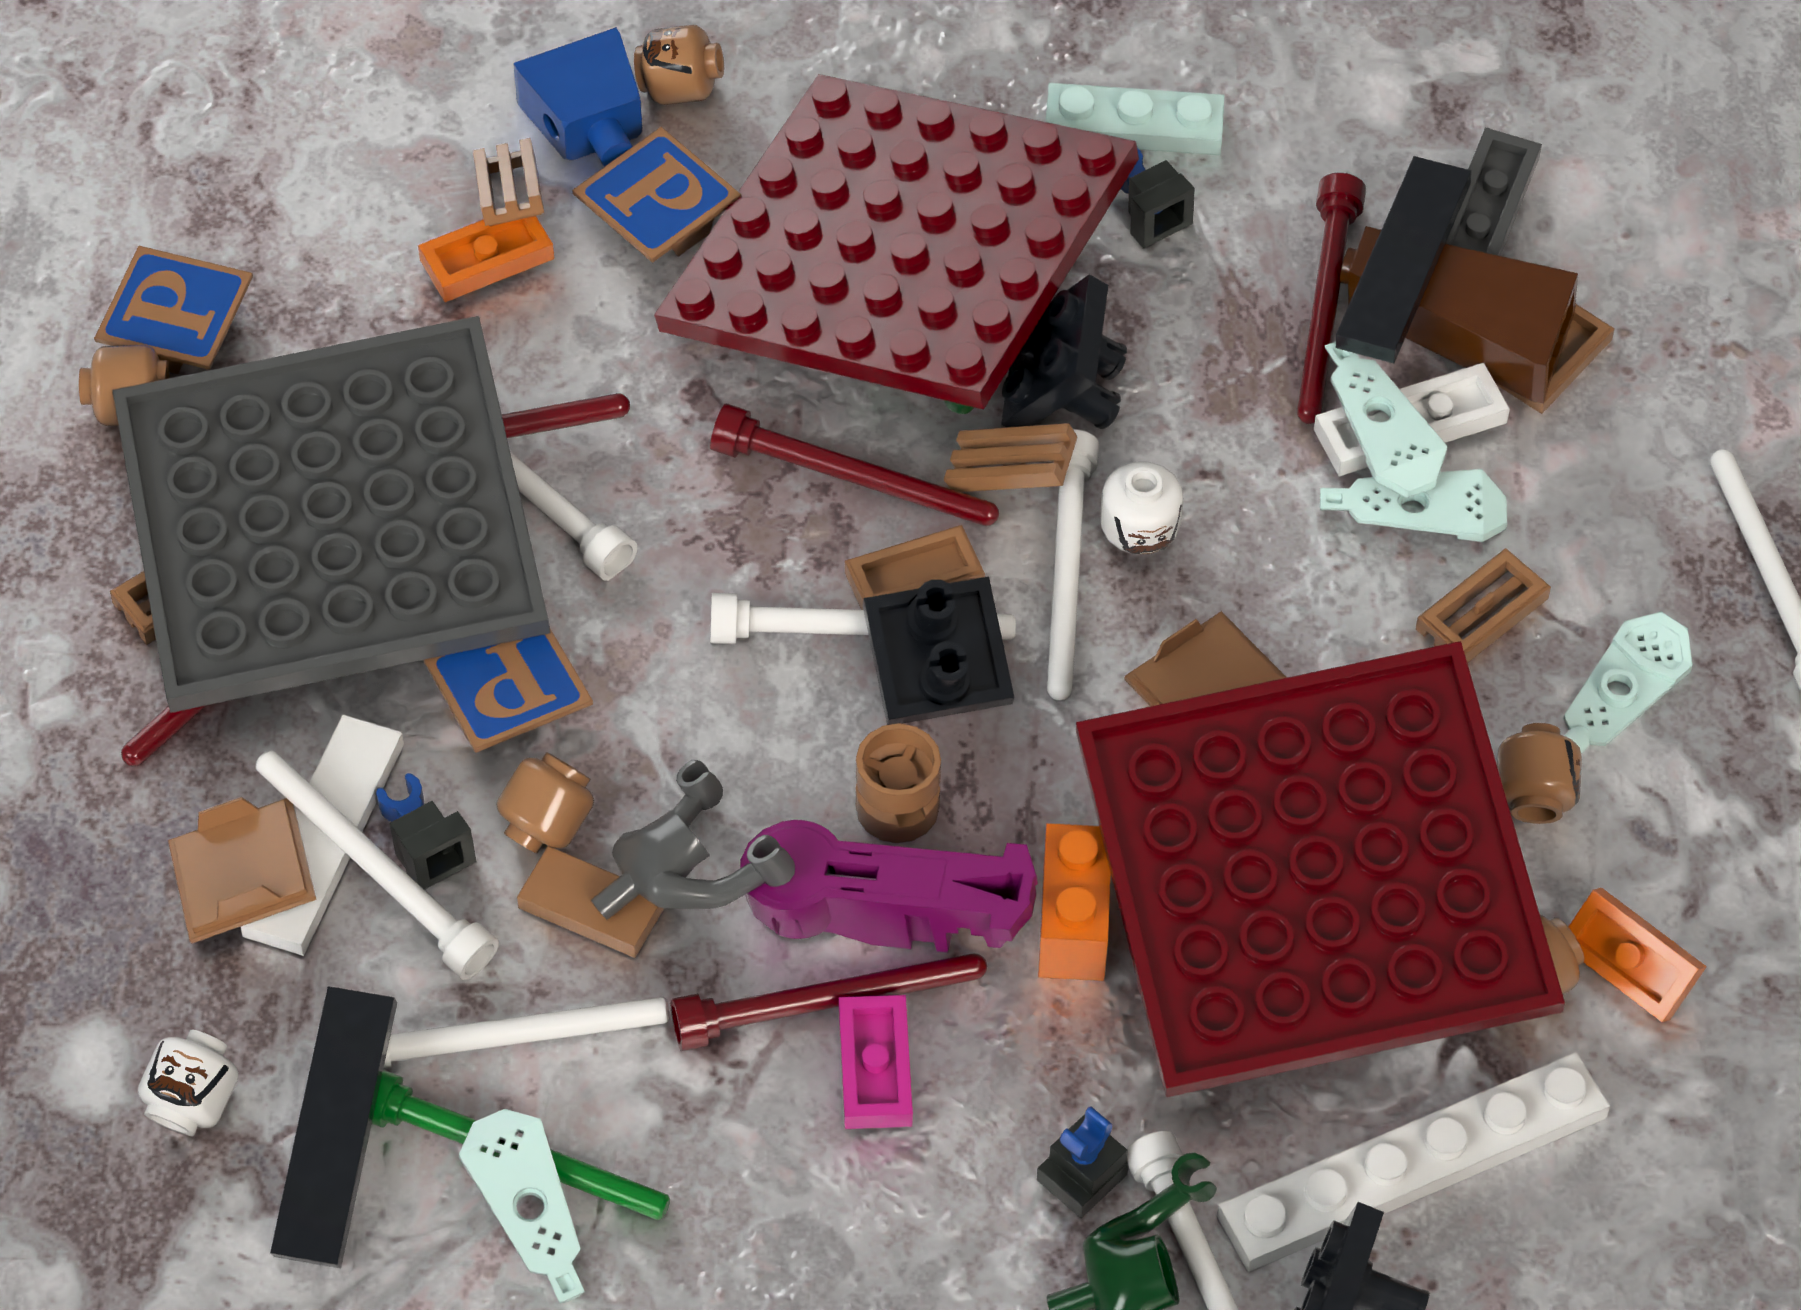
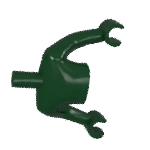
(1131, 1270)

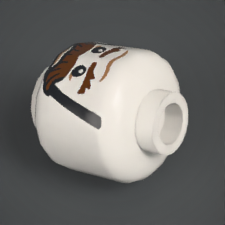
(1141, 507)
(188, 1082)

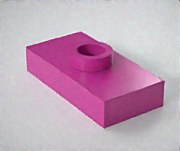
(875, 1062)

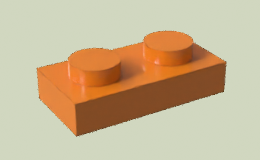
(484, 255)
(1634, 955)

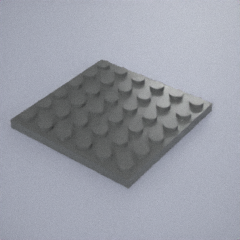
(327, 514)

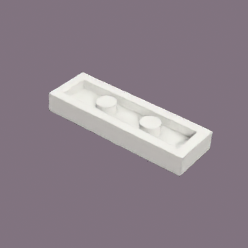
(1451, 404)

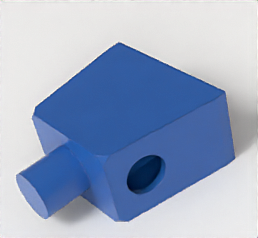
(582, 97)

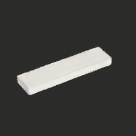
(348, 777)

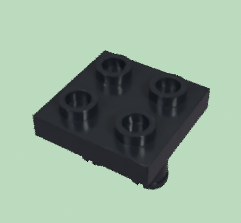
(1063, 360)
(938, 650)
(1343, 1276)

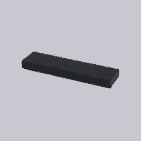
(1403, 259)
(334, 1127)

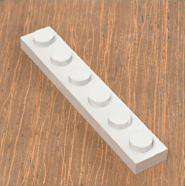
(1413, 1160)

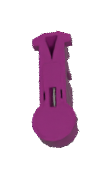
(893, 891)

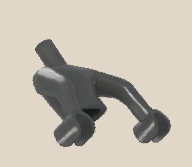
(665, 852)

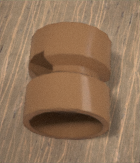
(898, 783)

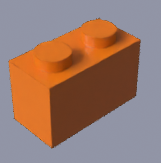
(1074, 904)

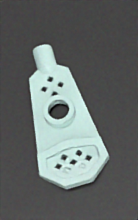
(1400, 451)
(1445, 505)
(1646, 673)
(517, 1175)

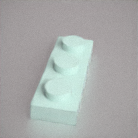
(1150, 117)

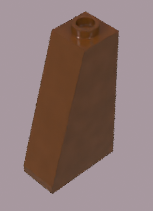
(1488, 313)

